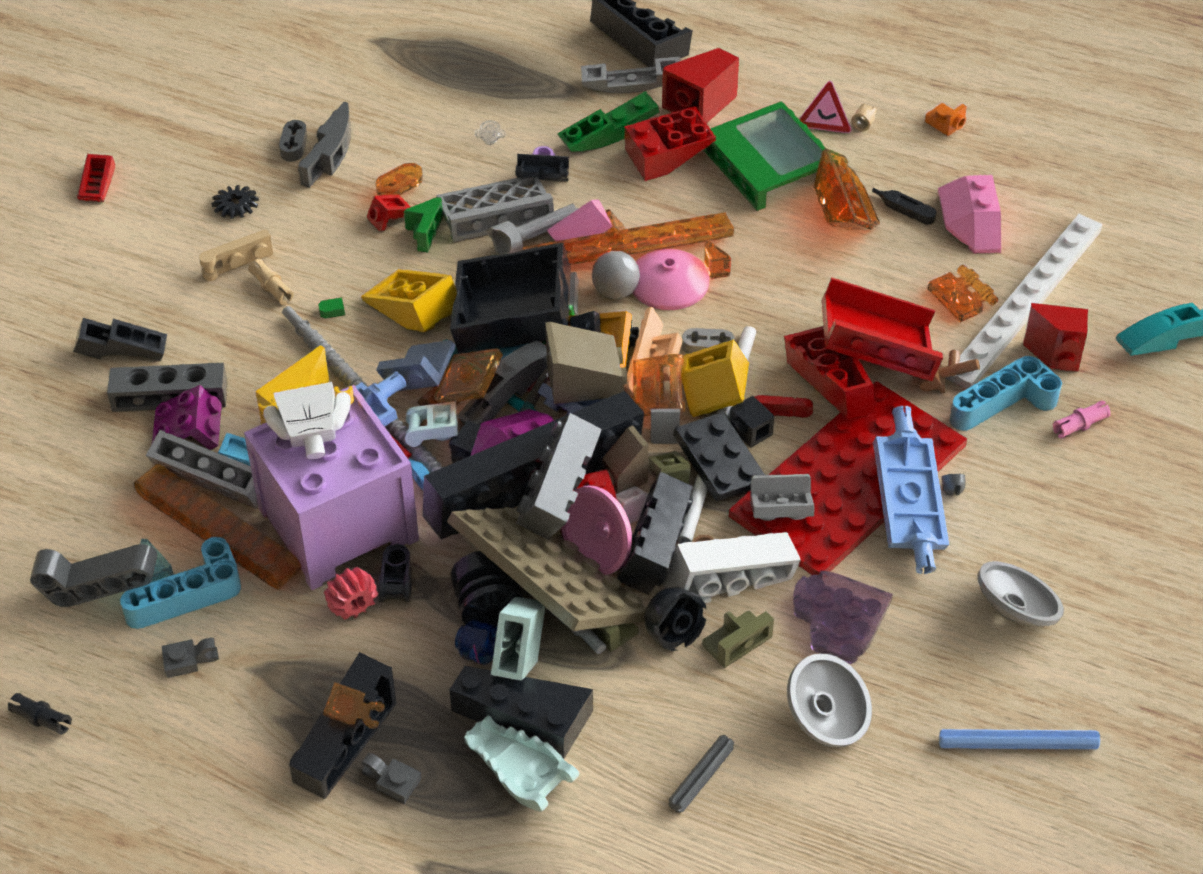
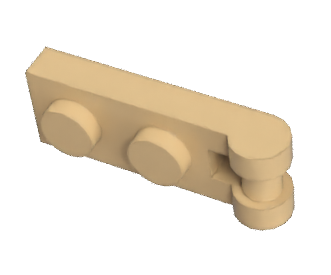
(235, 254)

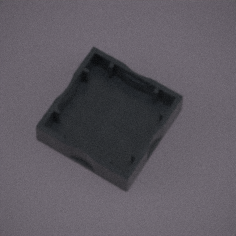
(510, 298)

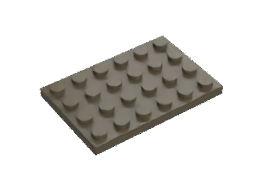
(550, 570)

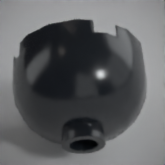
(675, 617)

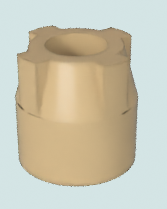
(863, 117)

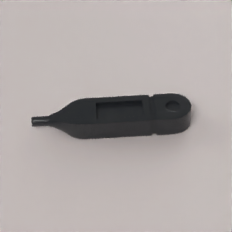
(907, 206)

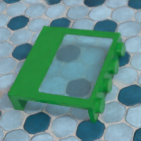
(764, 151)

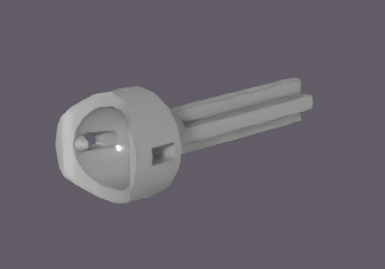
(510, 239)

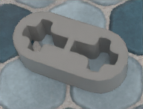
(704, 337)

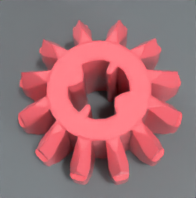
(351, 593)

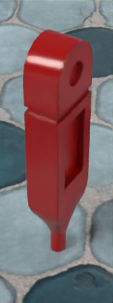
(787, 405)

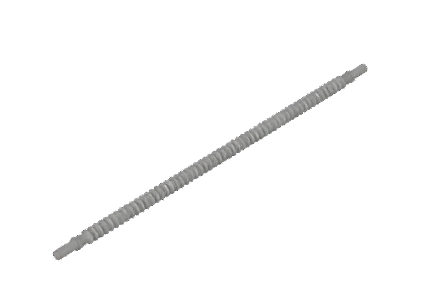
(395, 428)

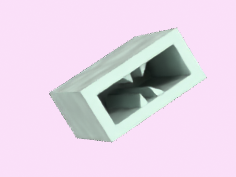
(518, 638)

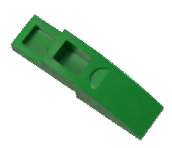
(606, 129)

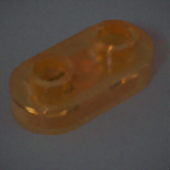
(399, 179)

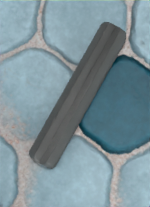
(701, 773)

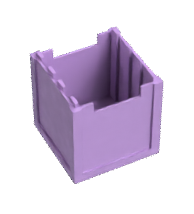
(335, 503)

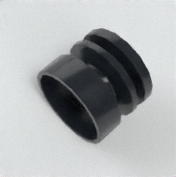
(482, 588)

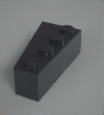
(536, 706)

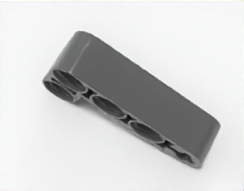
(92, 578)

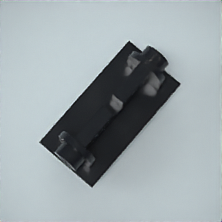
(543, 166)

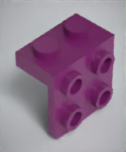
(190, 413)

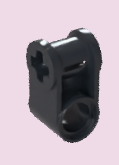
(395, 579)

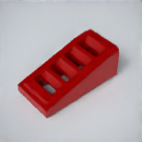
(93, 162)

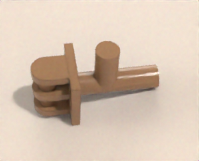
(954, 368)

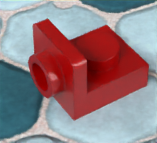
(385, 208)

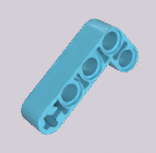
(1020, 379)
(186, 590)

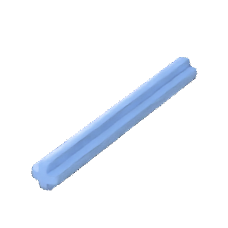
(1019, 739)

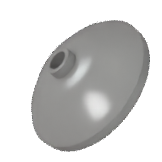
(1019, 594)
(839, 694)

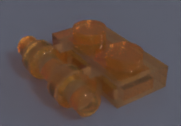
(955, 296)

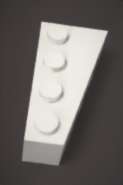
(732, 564)

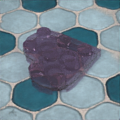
(840, 612)

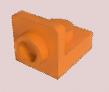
(946, 119)

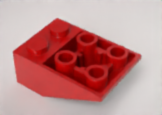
(666, 141)

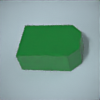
(331, 308)

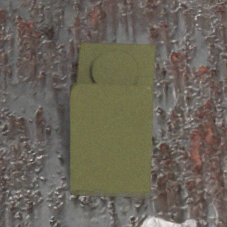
(670, 464)

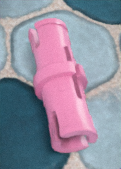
(1081, 419)

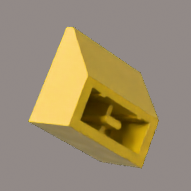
(714, 378)

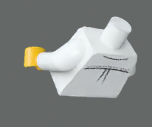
(308, 415)

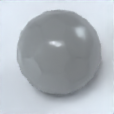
(615, 274)

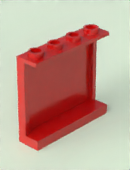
(879, 329)

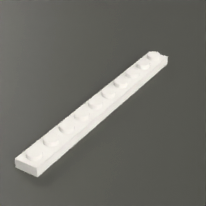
(1033, 289)

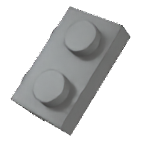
(781, 496)

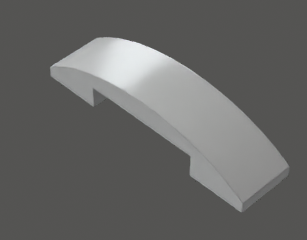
(627, 80)

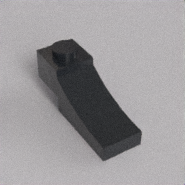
(119, 338)

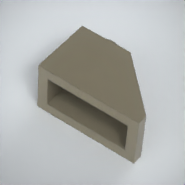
(627, 461)

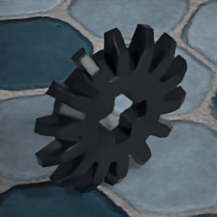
(246, 201)

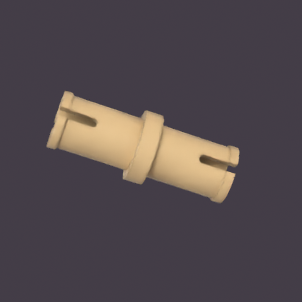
(271, 281)

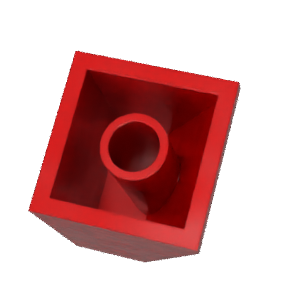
(701, 81)

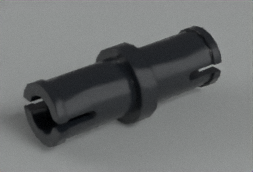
(39, 713)

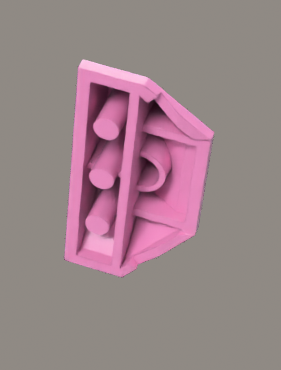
(972, 212)

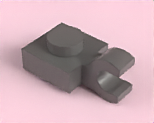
(184, 656)
(393, 779)

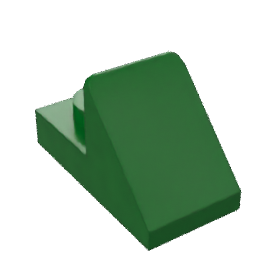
(424, 221)

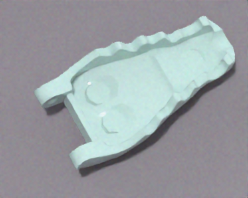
(521, 763)

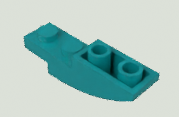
(1162, 330)

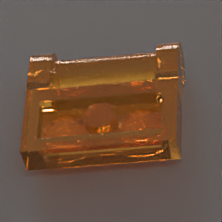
(649, 383)

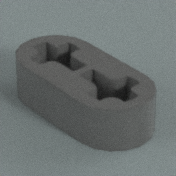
(289, 139)

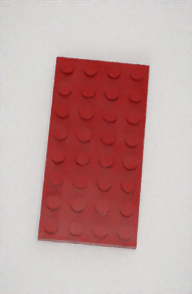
(845, 481)

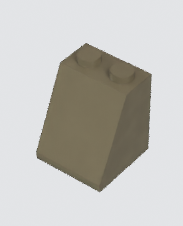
(582, 364)

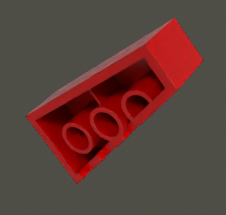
(831, 373)

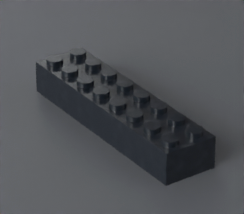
(502, 472)

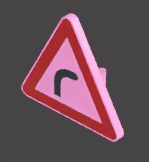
(826, 112)

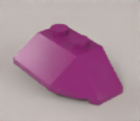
(508, 427)

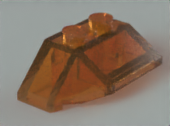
(843, 194)

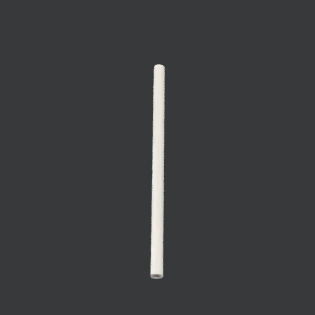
(699, 489)

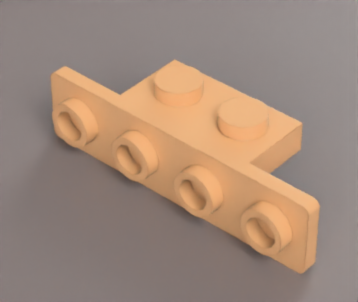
(652, 344)

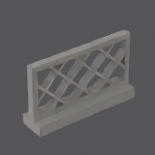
(474, 222)

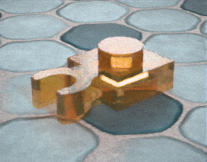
(346, 705)

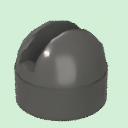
(953, 483)

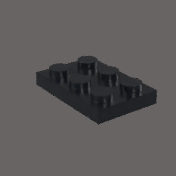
(718, 455)

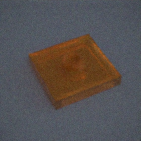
(468, 376)

